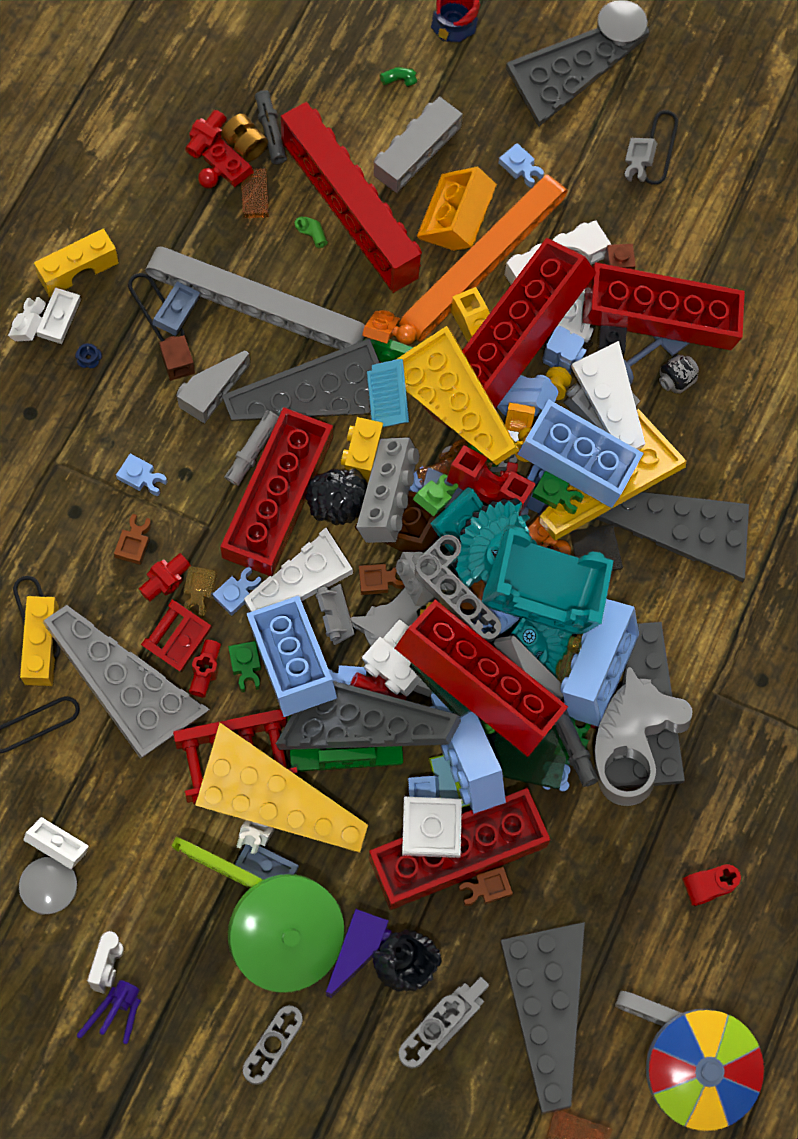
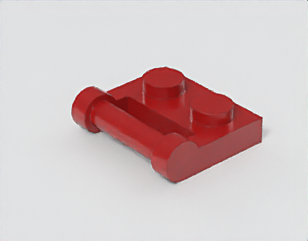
(184, 639)

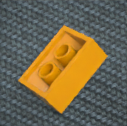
(457, 209)

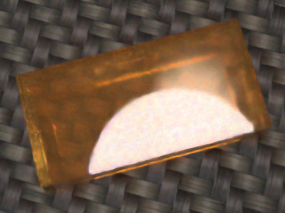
(255, 194)

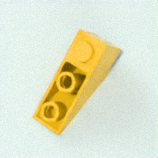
(469, 311)

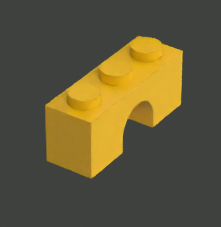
(61, 266)
(37, 650)

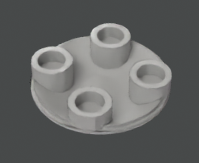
(622, 21)
(47, 886)

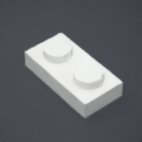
(58, 315)
(56, 843)

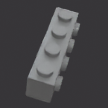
(417, 144)
(388, 490)

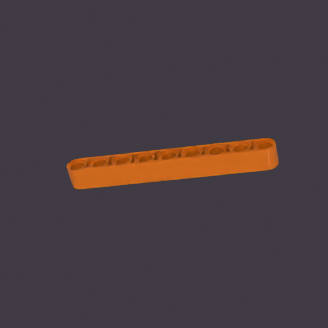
(485, 255)

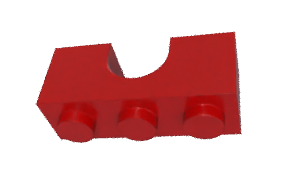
(471, 471)

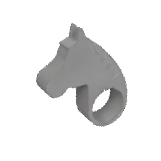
(382, 618)
(630, 717)

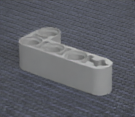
(462, 593)

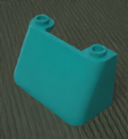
(547, 584)

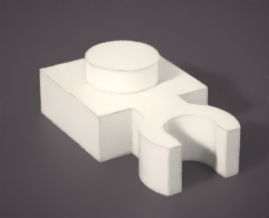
(27, 323)
(254, 835)

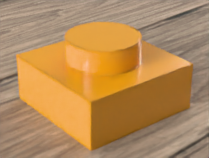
(519, 417)

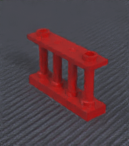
(245, 727)

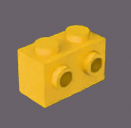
(363, 446)

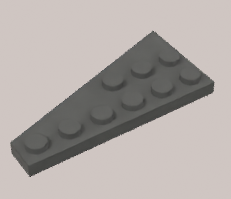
(318, 388)

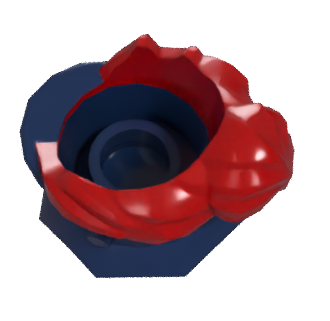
(455, 19)

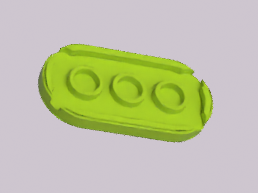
(215, 863)

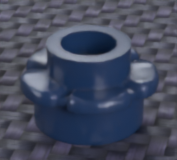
(85, 350)

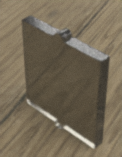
(597, 539)

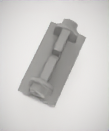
(336, 617)

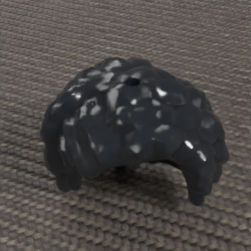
(336, 496)
(406, 961)

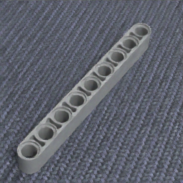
(255, 299)

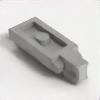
(472, 1003)

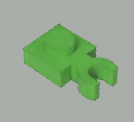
(435, 496)

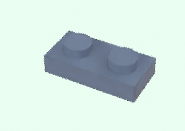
(176, 308)
(265, 863)

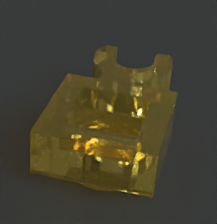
(199, 585)
(564, 666)

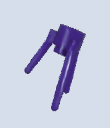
(122, 997)

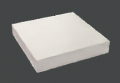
(432, 827)

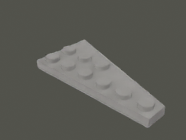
(128, 688)

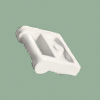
(102, 970)

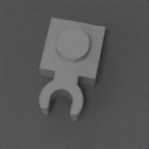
(639, 154)

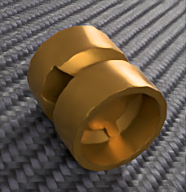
(244, 137)

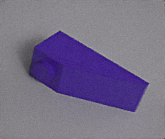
(362, 939)

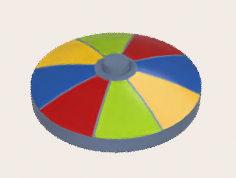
(704, 1069)

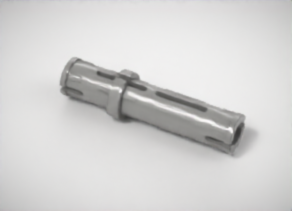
(247, 456)

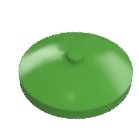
(286, 933)

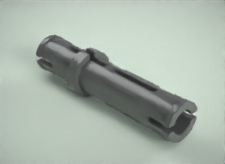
(264, 103)
(577, 754)

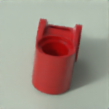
(707, 885)

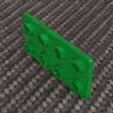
(345, 758)

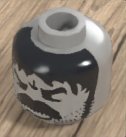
(678, 373)

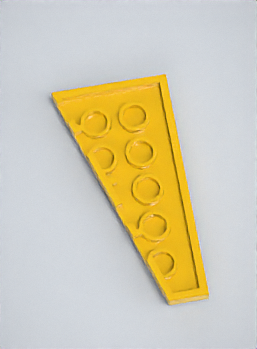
(449, 388)
(656, 464)
(261, 790)

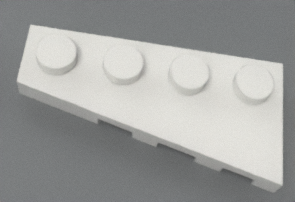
(610, 394)
(315, 566)

